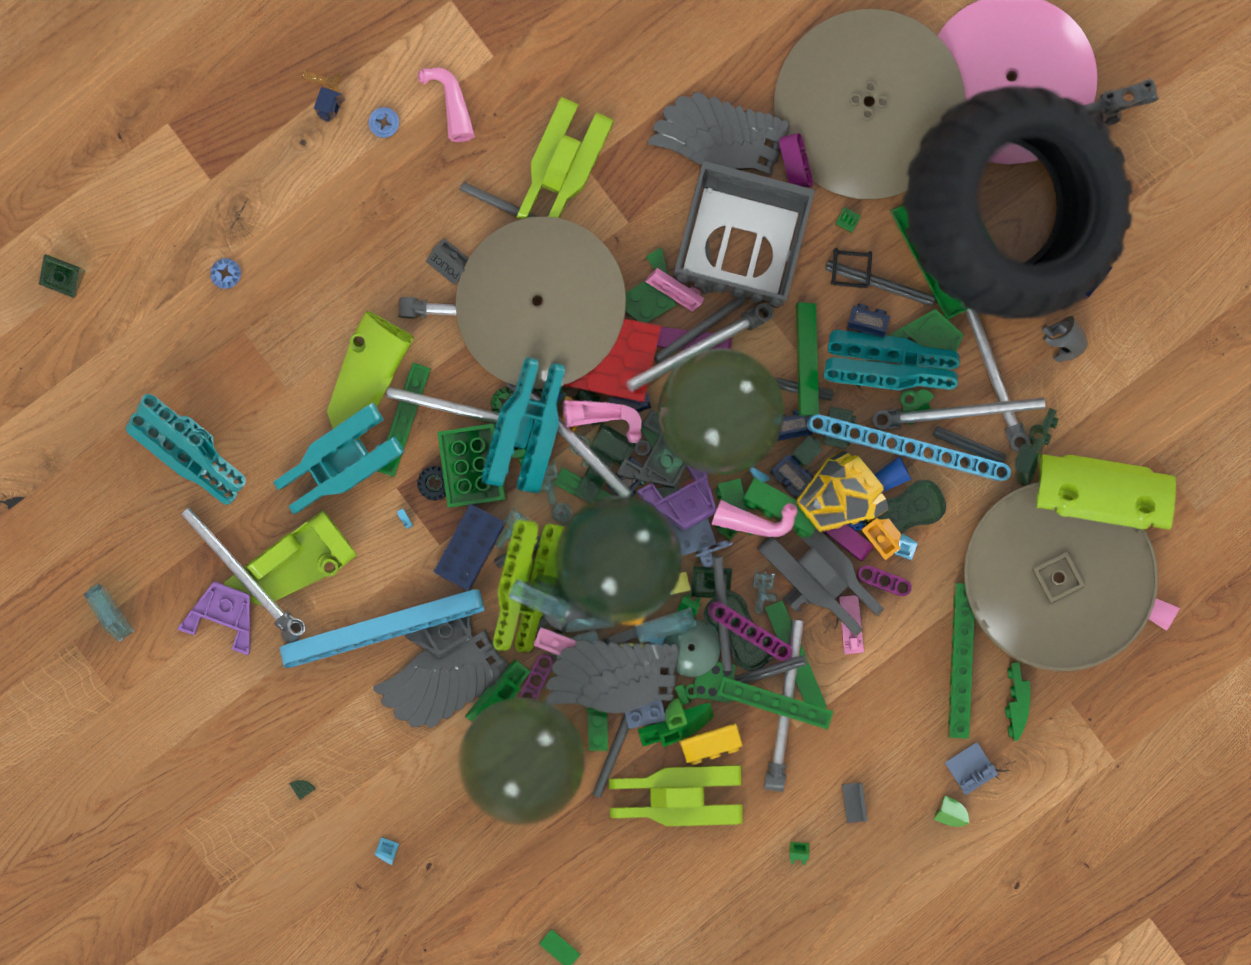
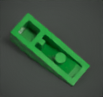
(732, 493)

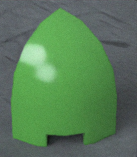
(675, 715)
(952, 813)

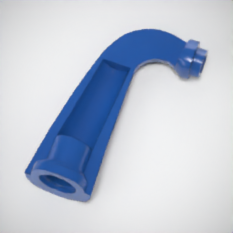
(889, 476)

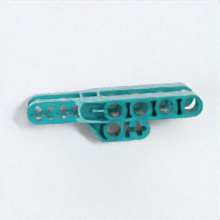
(884, 374)
(515, 427)
(186, 442)
(346, 466)

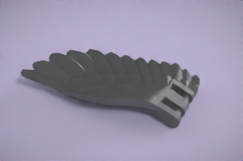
(719, 133)
(612, 675)
(437, 686)

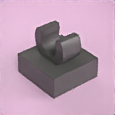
(795, 599)

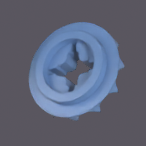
(380, 114)
(228, 281)

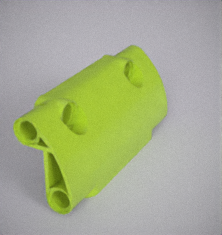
(1106, 491)

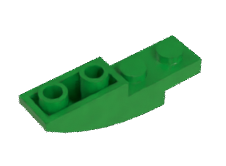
(505, 688)
(1018, 709)
(696, 719)
(597, 730)

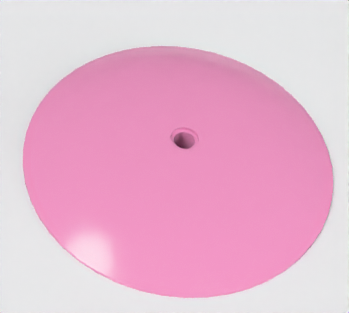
(1023, 39)

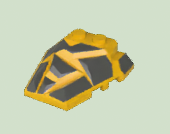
(842, 493)

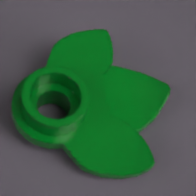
(919, 402)

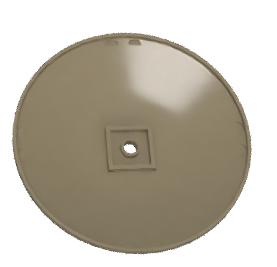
(859, 56)
(1051, 624)

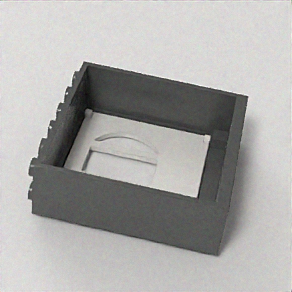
(749, 215)

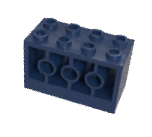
(469, 547)

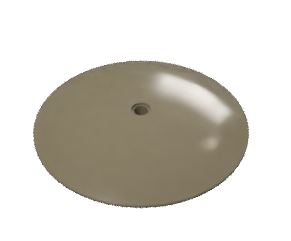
(579, 294)

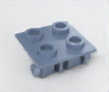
(695, 537)
(706, 556)
(646, 714)
(971, 768)

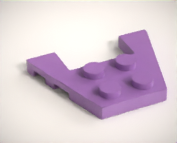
(686, 505)
(226, 607)

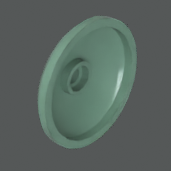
(706, 649)

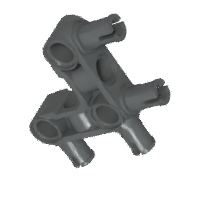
(1112, 103)

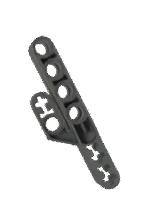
(820, 575)

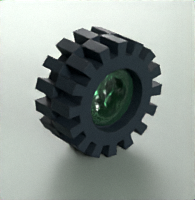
(423, 483)

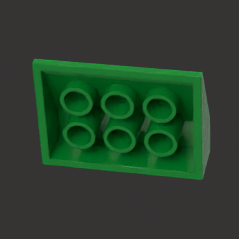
(463, 461)

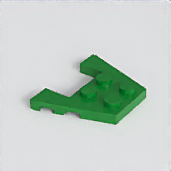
(646, 302)
(932, 331)

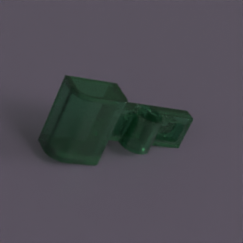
(611, 449)
(1028, 456)

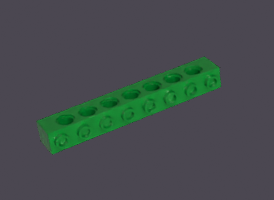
(960, 665)

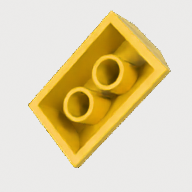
(711, 744)

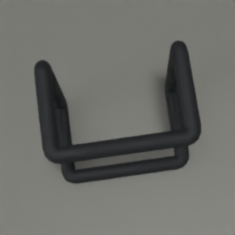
(836, 252)

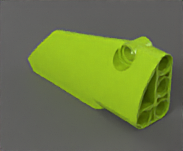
(367, 367)
(298, 559)

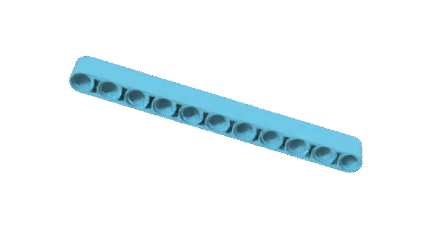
(918, 448)
(382, 628)

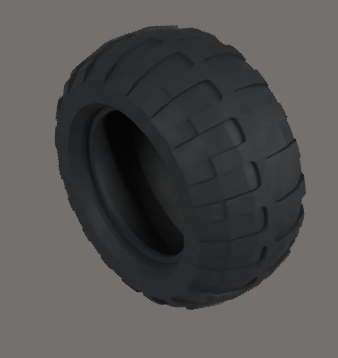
(1087, 186)

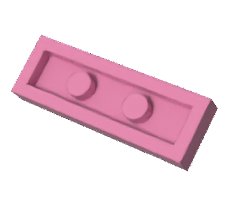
(687, 297)
(552, 641)
(851, 643)

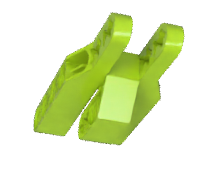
(557, 153)
(519, 566)
(684, 799)

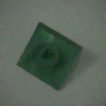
(60, 276)
(704, 581)

